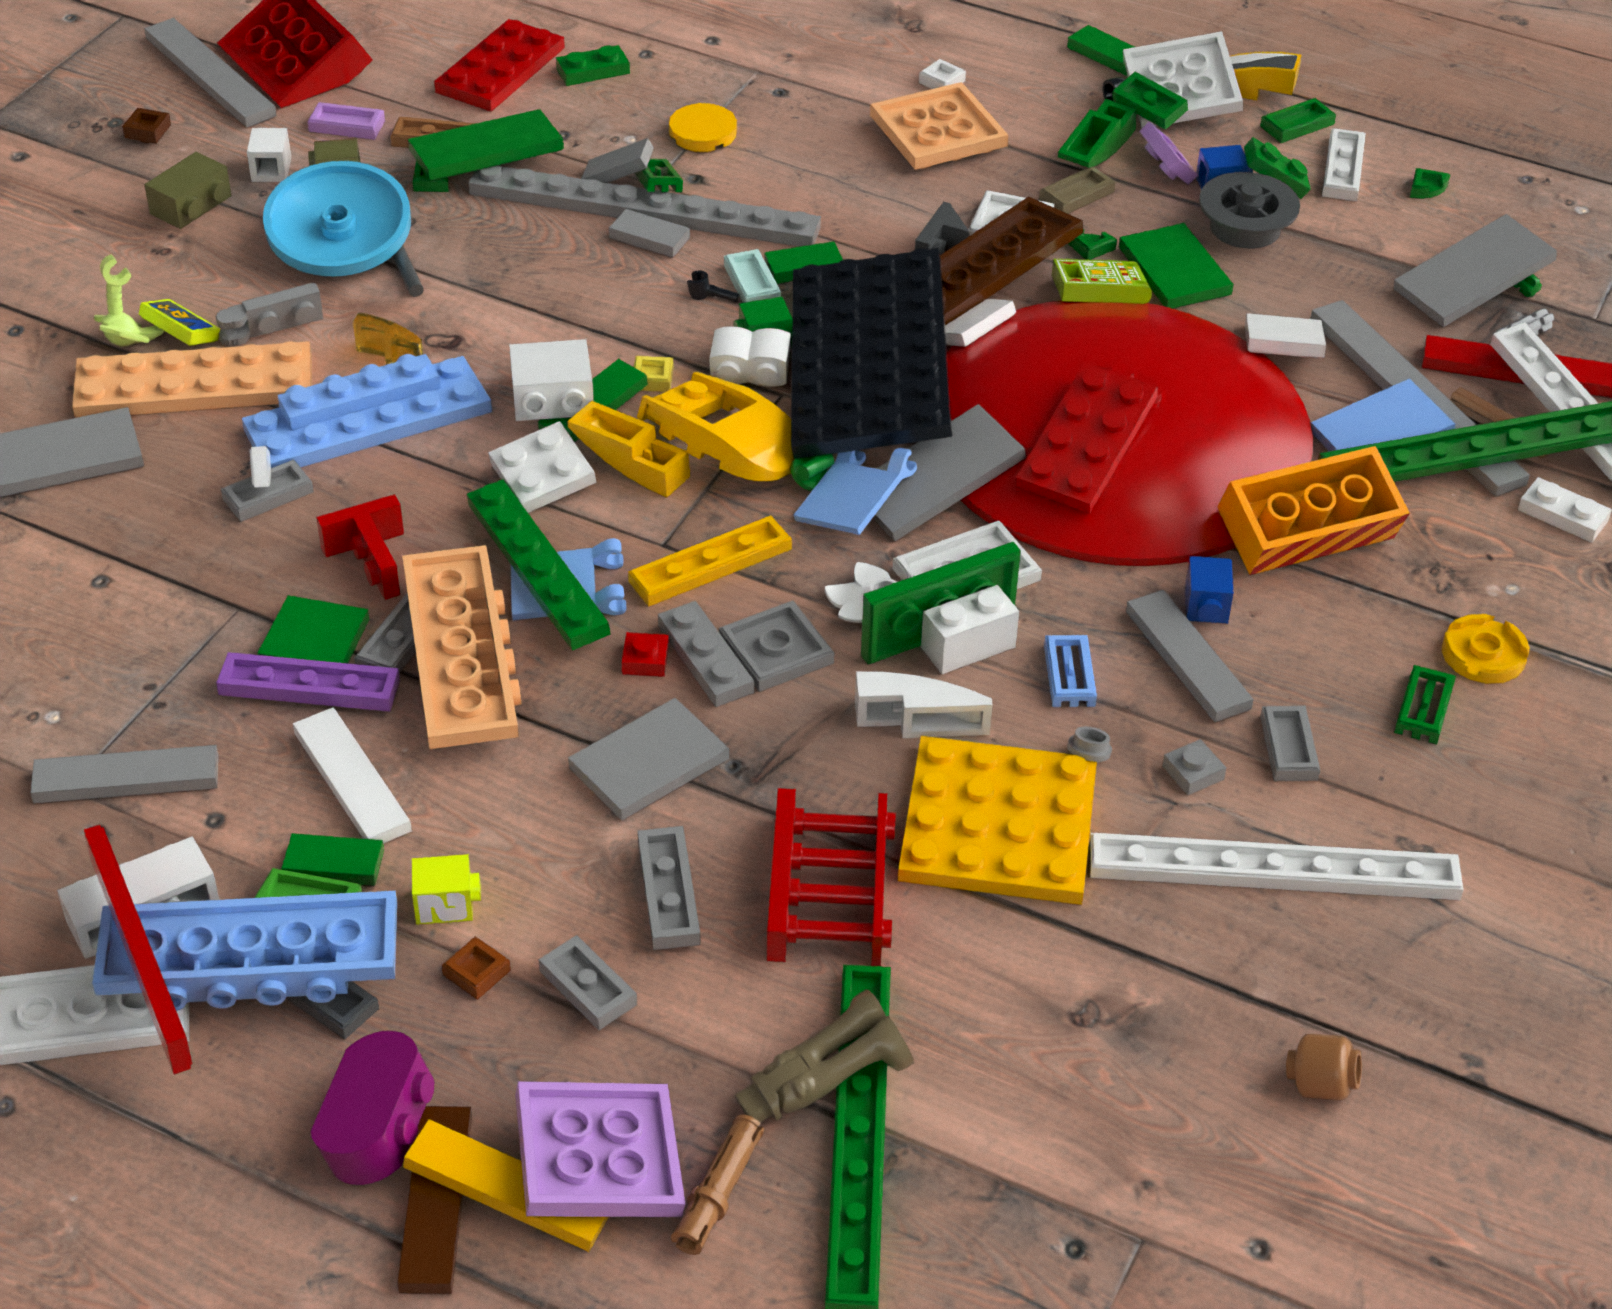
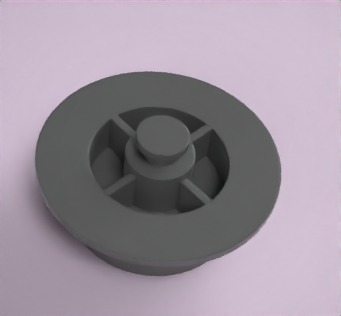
(1248, 208)

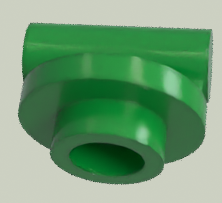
(810, 470)

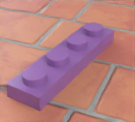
(308, 681)

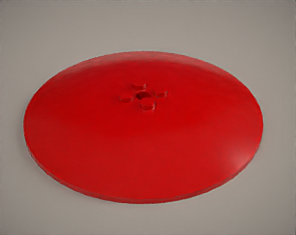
(1213, 422)

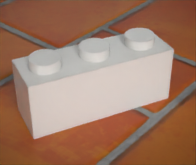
(163, 876)

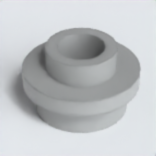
(1090, 744)

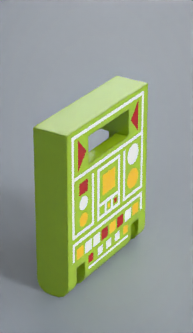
(1100, 281)

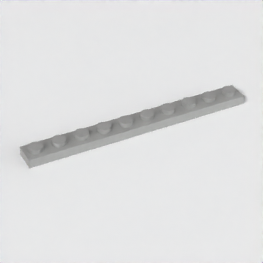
(612, 199)

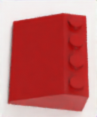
(294, 50)

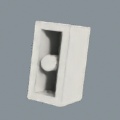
(969, 629)

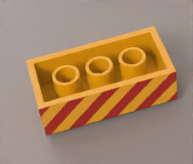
(1312, 510)

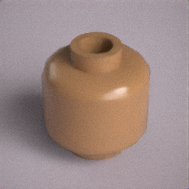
(1325, 1067)

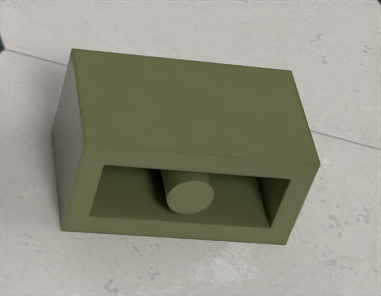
(188, 190)

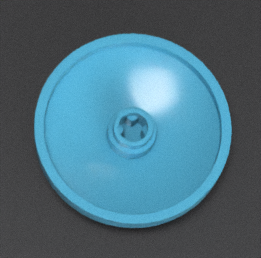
(337, 218)

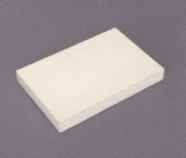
(964, 546)

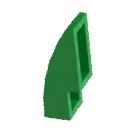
(1099, 134)

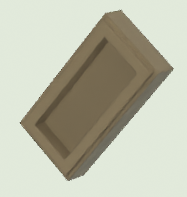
(1078, 190)

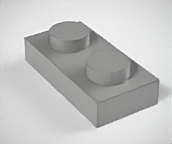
(588, 982)

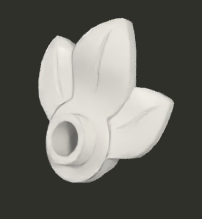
(850, 595)

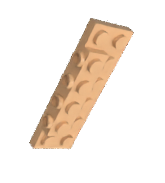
(461, 647)

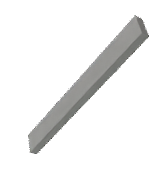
(1389, 368)

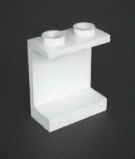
(550, 379)

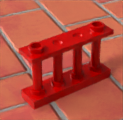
(788, 891)

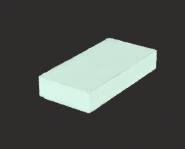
(751, 276)

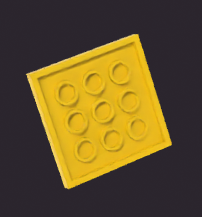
(999, 820)

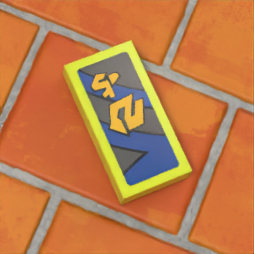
(179, 322)

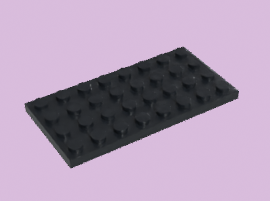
(869, 354)

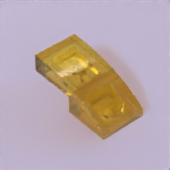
(384, 338)

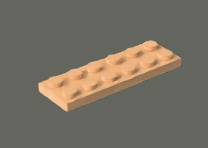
(190, 378)

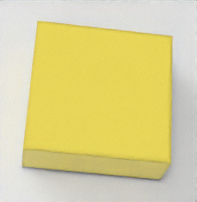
(658, 372)

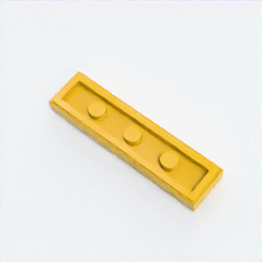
(709, 560)
(489, 1179)

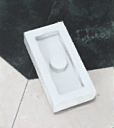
(1564, 509)

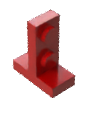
(364, 532)

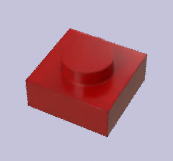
(645, 654)

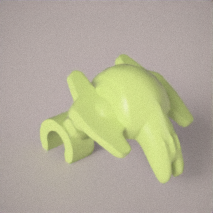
(117, 325)

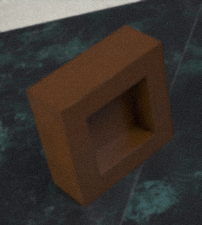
(146, 125)

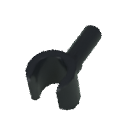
(701, 289)

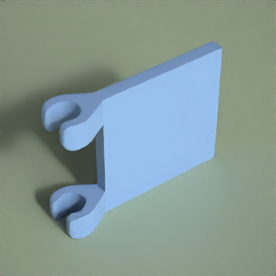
(853, 493)
(581, 564)

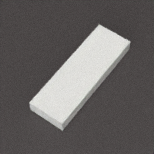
(1343, 164)

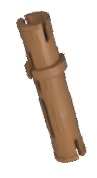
(710, 1199)

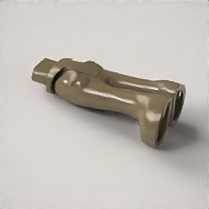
(804, 1075)

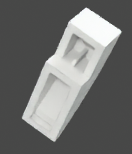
(920, 705)

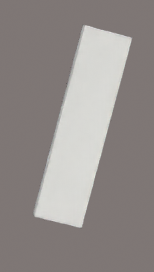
(352, 777)

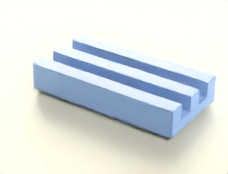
(1070, 694)

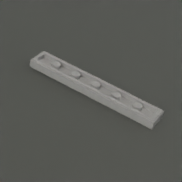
(210, 72)

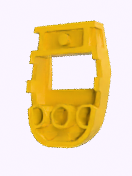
(747, 443)

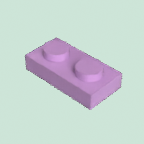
(1163, 148)

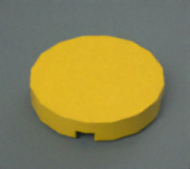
(702, 127)
(1485, 649)

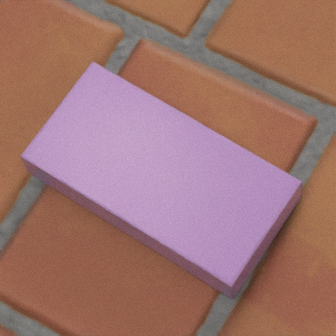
(346, 120)

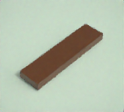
(432, 1219)

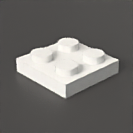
(542, 467)

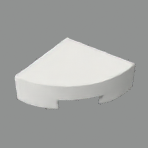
(260, 466)

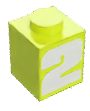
(444, 889)

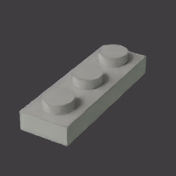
(706, 653)
(668, 888)

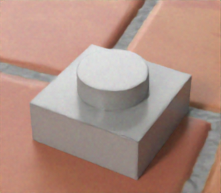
(1194, 767)

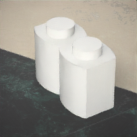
(751, 356)

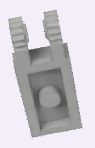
(269, 314)

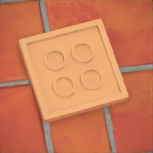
(938, 125)

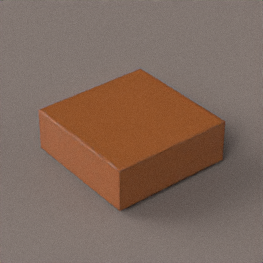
(476, 967)

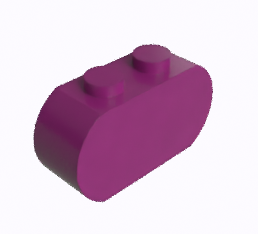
(373, 1107)

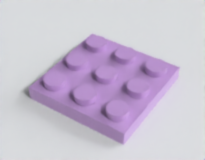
(598, 1150)

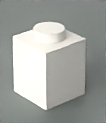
(269, 154)

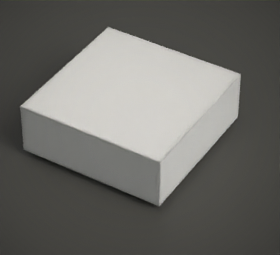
(941, 74)

